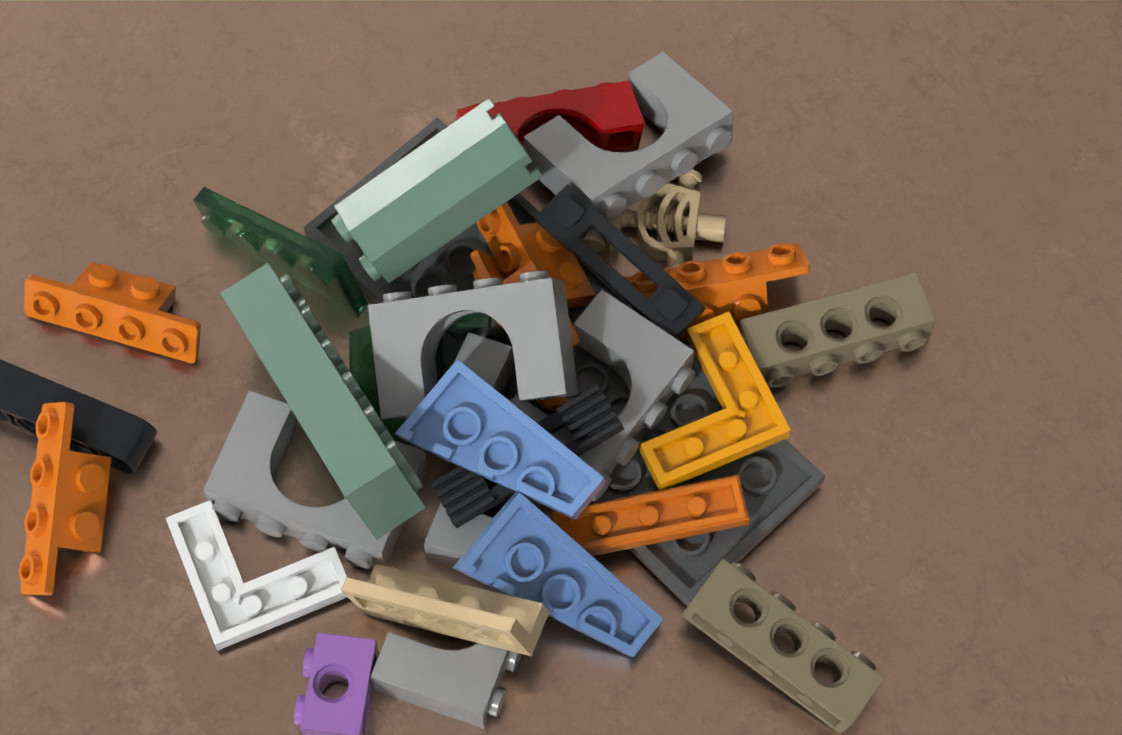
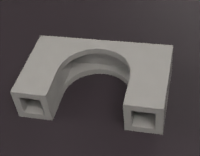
(669, 97)
(530, 311)
(646, 360)
(246, 488)
(448, 682)

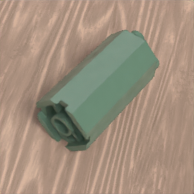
(435, 193)

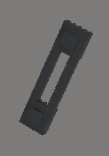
(571, 217)
(587, 419)

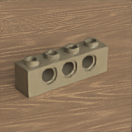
(895, 300)
(792, 673)

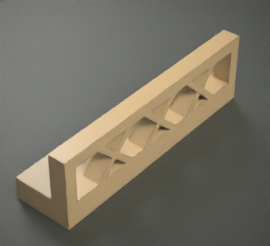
(449, 608)

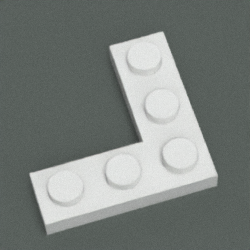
(246, 609)

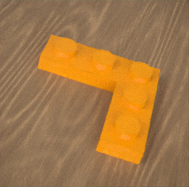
(745, 424)

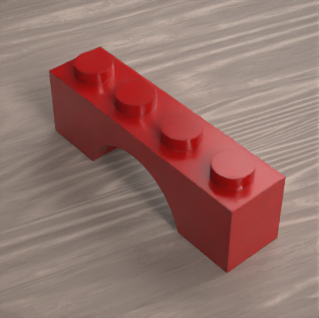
(602, 114)

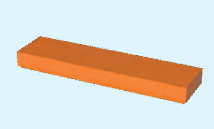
(657, 516)

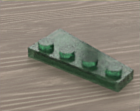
(287, 250)

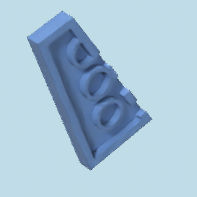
(492, 437)
(539, 562)

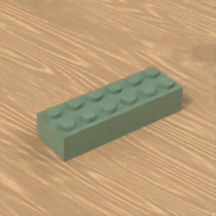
(326, 400)

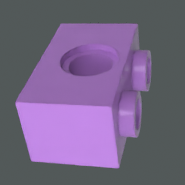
(334, 660)

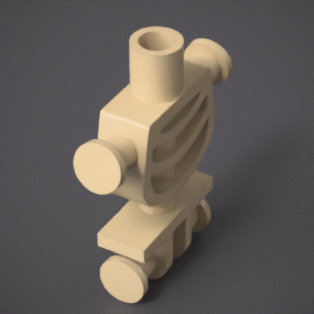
(695, 226)

